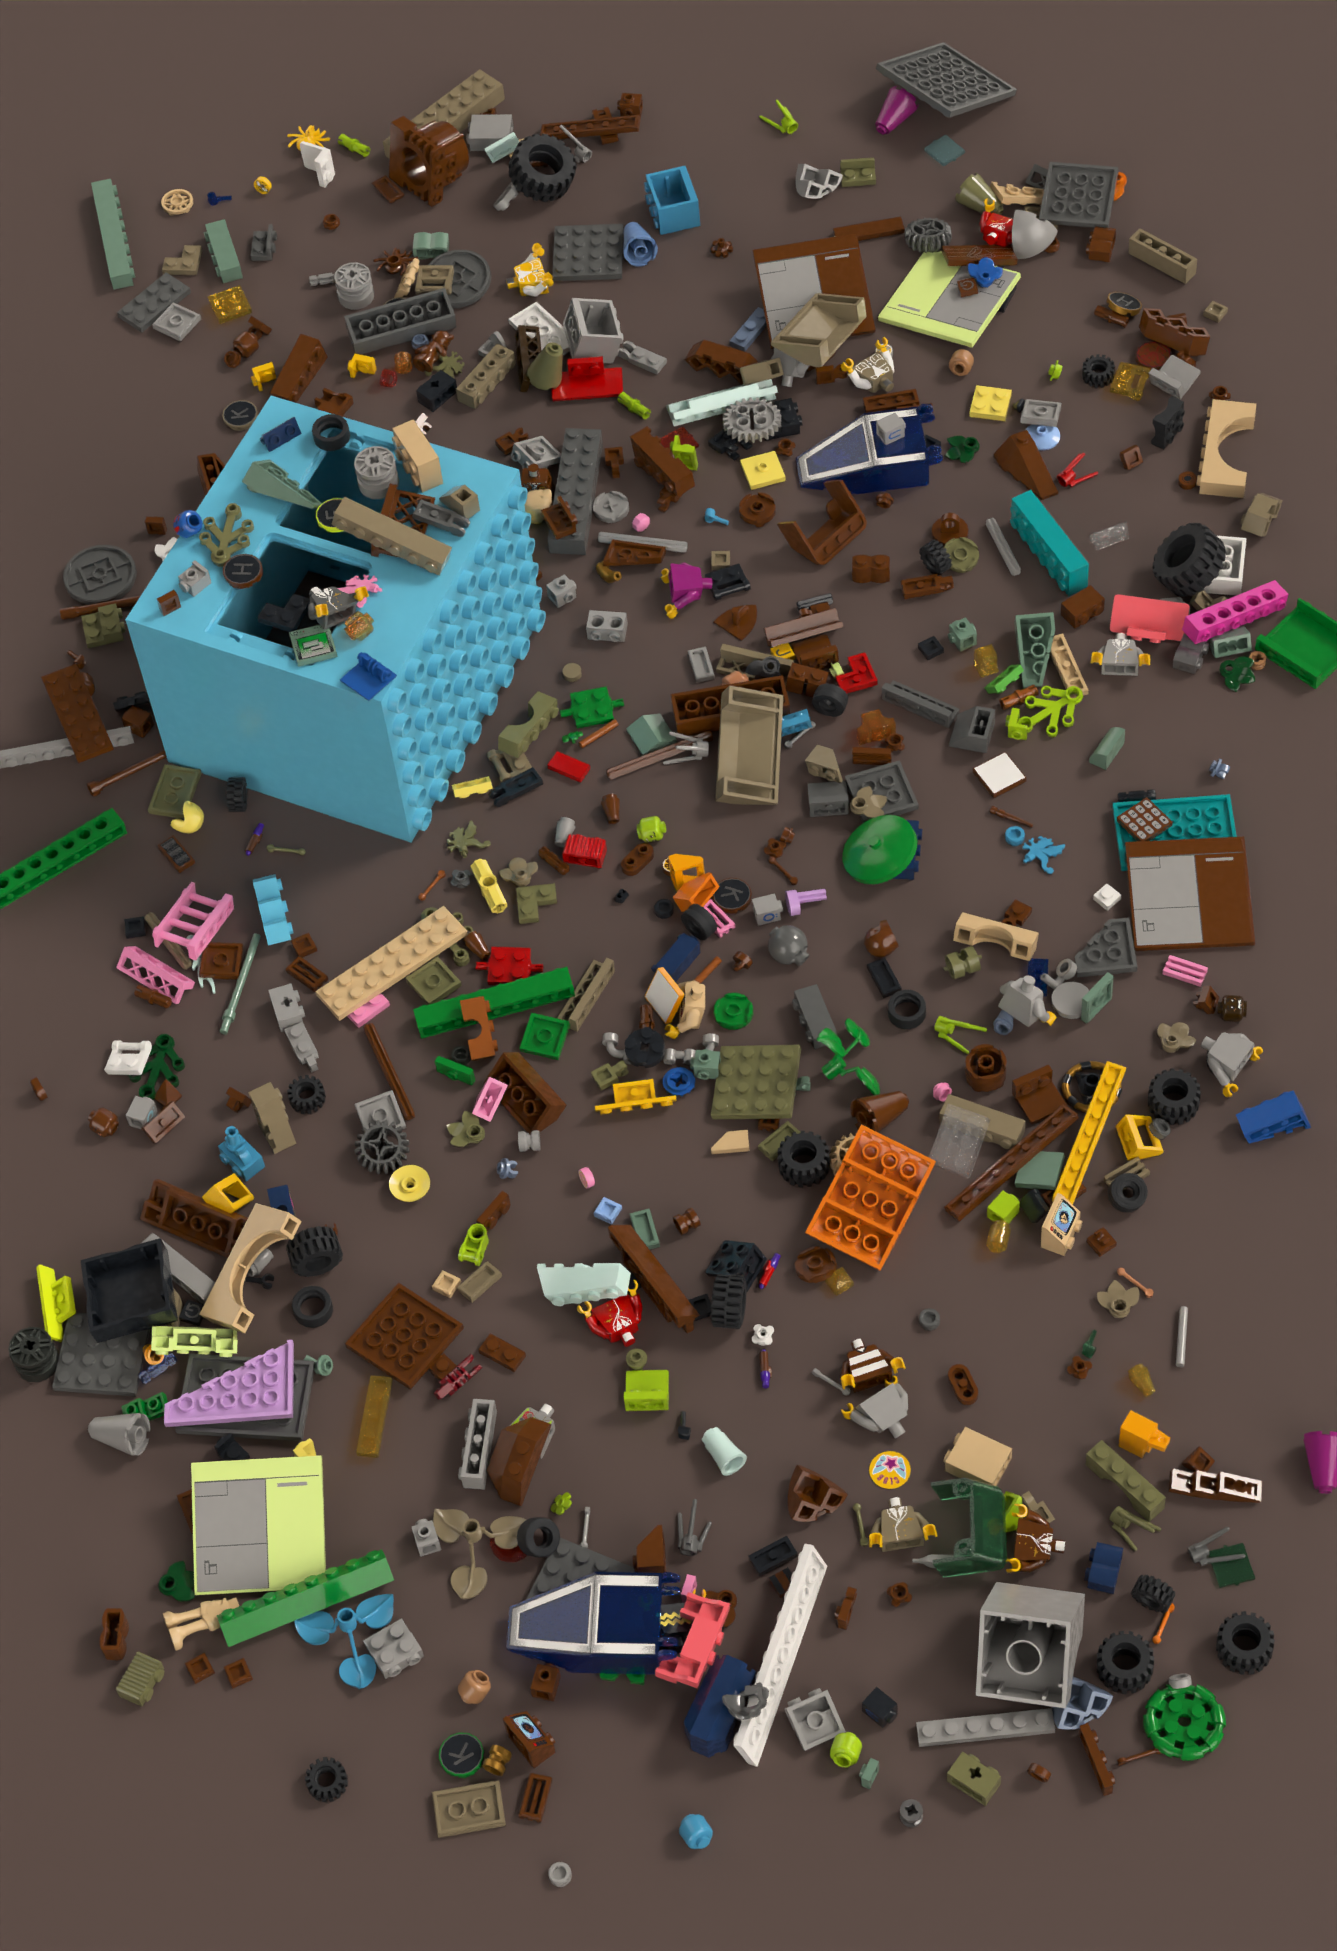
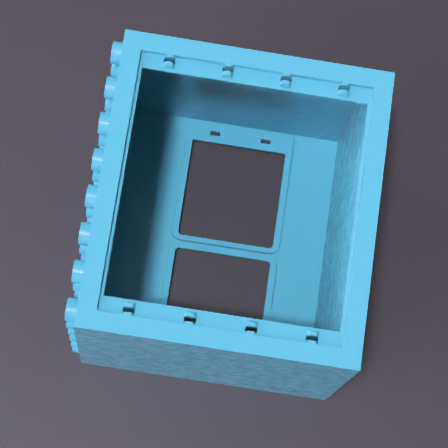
(299, 732)

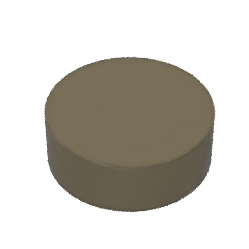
(572, 672)

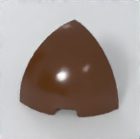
(812, 1495)

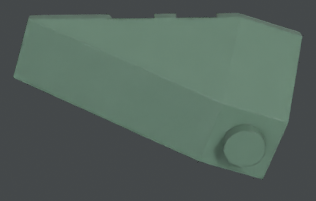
(272, 480)
(1034, 643)

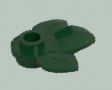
(962, 448)
(1239, 674)
(182, 1582)

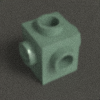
(962, 634)
(705, 1064)

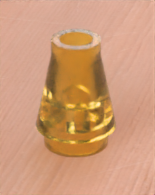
(1141, 1378)

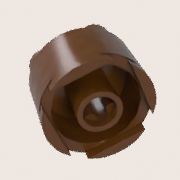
(985, 1068)

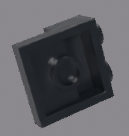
(789, 420)

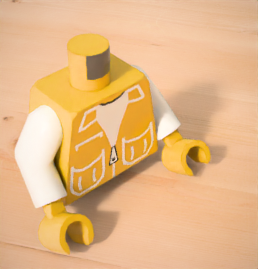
(530, 275)

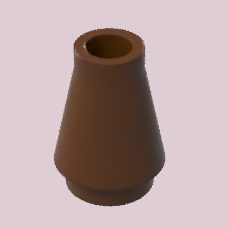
(610, 805)
(476, 943)

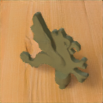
(447, 364)
(462, 842)

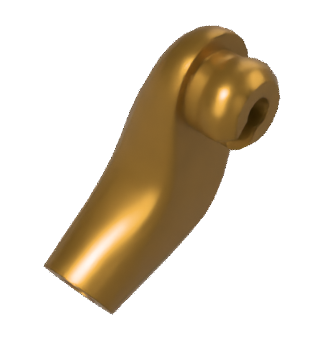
(606, 574)

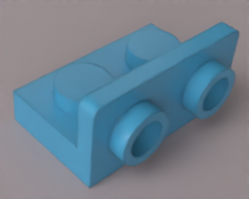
(795, 722)

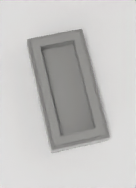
(701, 664)

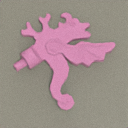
(354, 583)

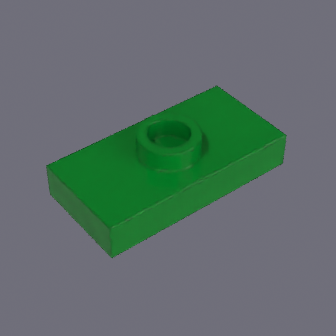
(455, 1070)

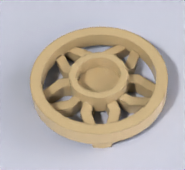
(177, 201)

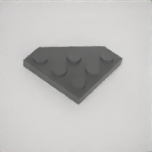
(1108, 951)

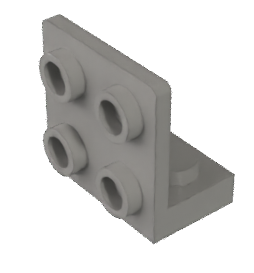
(1174, 376)

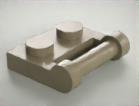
(434, 275)
(516, 765)

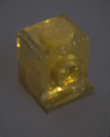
(985, 660)

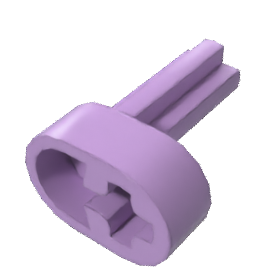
(794, 899)

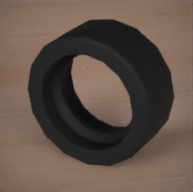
(326, 422)
(906, 996)
(308, 1293)

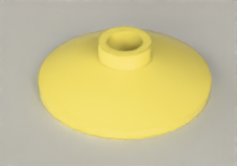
(408, 1176)

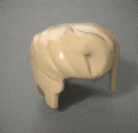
(537, 501)

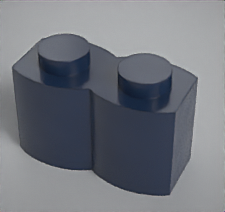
(1105, 1567)

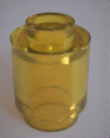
(998, 1236)

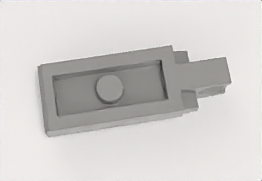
(302, 1045)

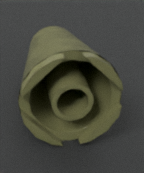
(974, 194)
(546, 368)

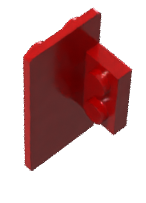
(588, 380)

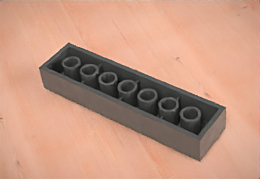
(577, 486)

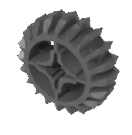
(928, 235)
(389, 1148)

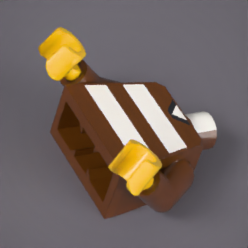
(868, 1366)

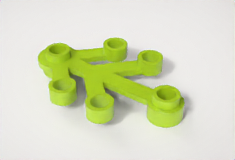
(1053, 708)

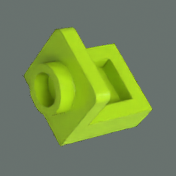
(1016, 730)

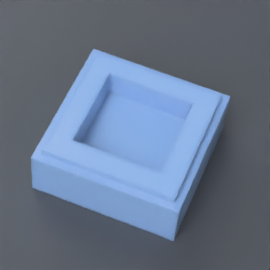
(607, 1210)

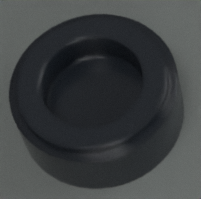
(664, 908)

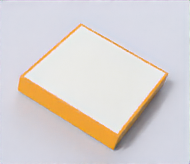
(664, 995)

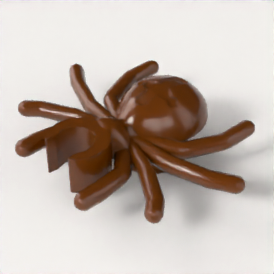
(395, 261)

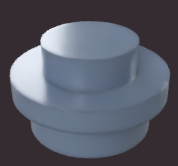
(419, 340)

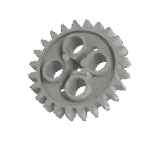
(737, 420)

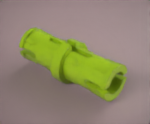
(353, 145)
(634, 405)

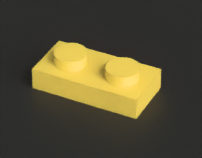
(479, 785)

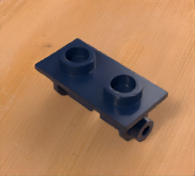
(281, 434)

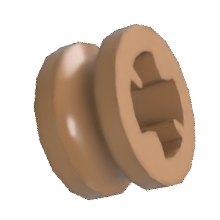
(1262, 660)

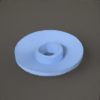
(1044, 436)

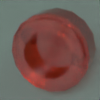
(385, 377)

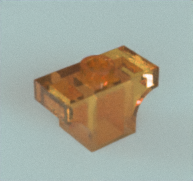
(874, 727)

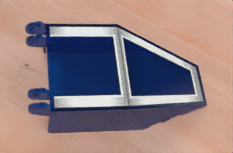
(864, 460)
(596, 1624)

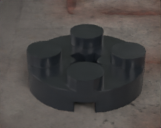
(644, 1037)

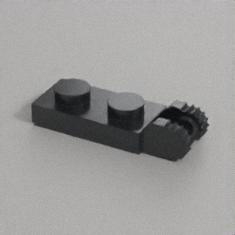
(516, 787)

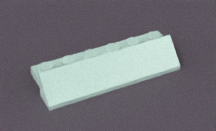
(717, 402)

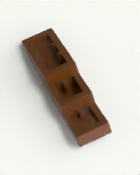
(1215, 1487)

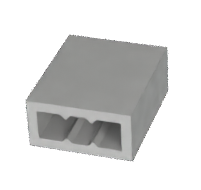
(487, 130)

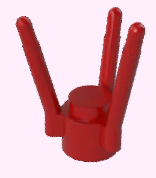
(1067, 476)

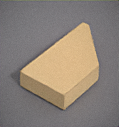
(732, 1142)

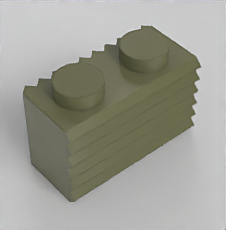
(140, 1679)

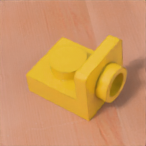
(361, 363)
(263, 374)

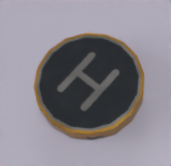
(1123, 303)

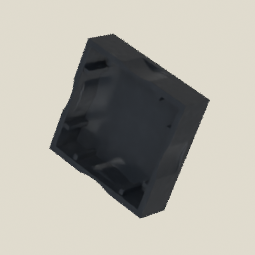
(129, 1290)

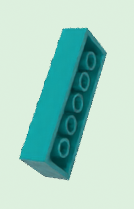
(1049, 543)

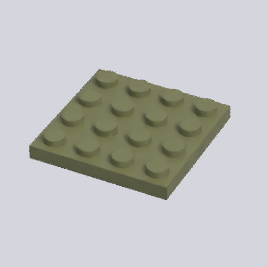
(756, 1082)

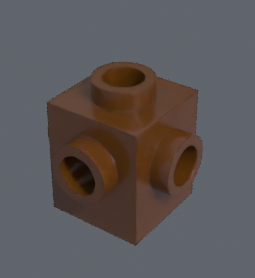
(630, 104)

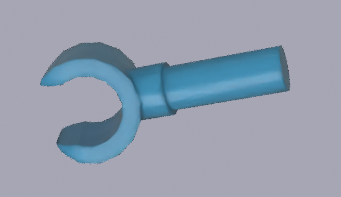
(710, 517)

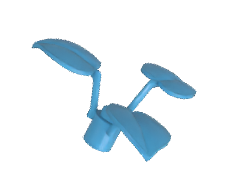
(316, 1628)

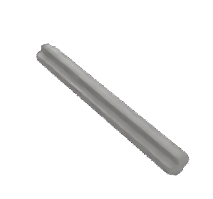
(671, 545)

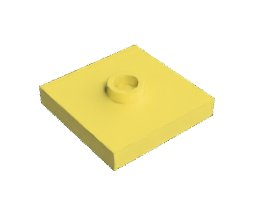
(762, 470)

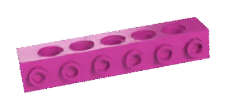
(1235, 612)

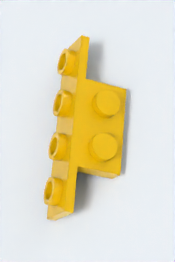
(634, 1094)

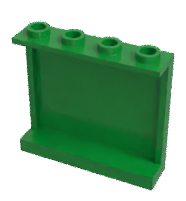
(1303, 644)

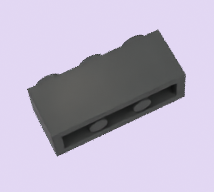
(812, 1013)

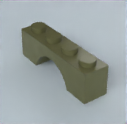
(517, 738)
(1141, 1493)

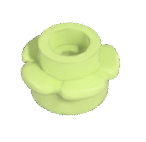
(836, 670)

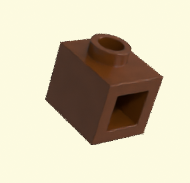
(138, 720)
(545, 1682)

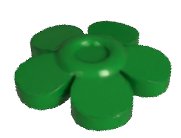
(572, 736)

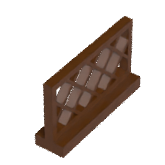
(390, 509)

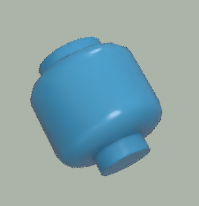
(695, 1831)

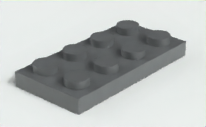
(153, 301)

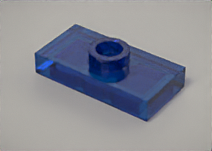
(1036, 968)

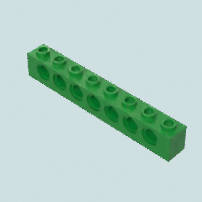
(60, 856)

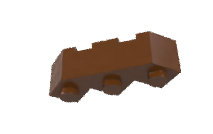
(1174, 332)
(719, 359)

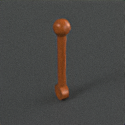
(441, 874)

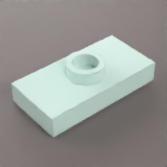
(502, 147)

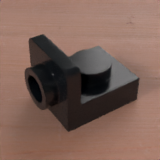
(228, 1449)

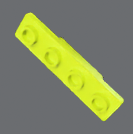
(56, 1301)

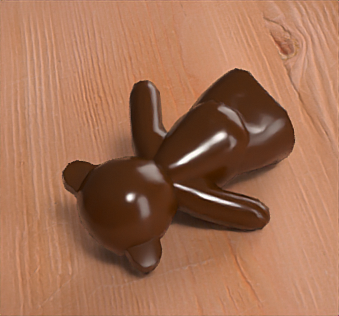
(430, 353)

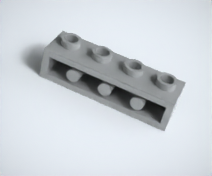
(478, 1444)

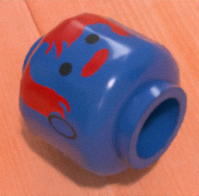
(187, 523)

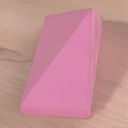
(489, 1099)

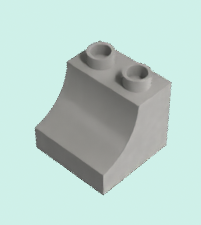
(1029, 1644)

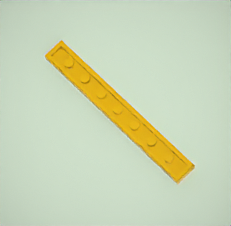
(1090, 1131)

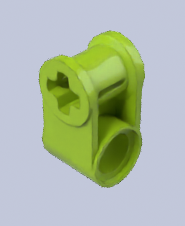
(474, 1248)

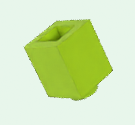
(1003, 1207)

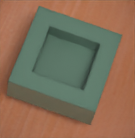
(869, 1772)

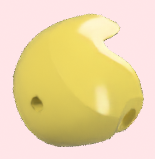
(193, 819)

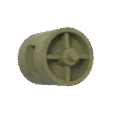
(963, 962)

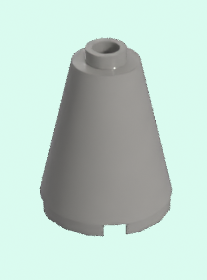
(122, 1432)

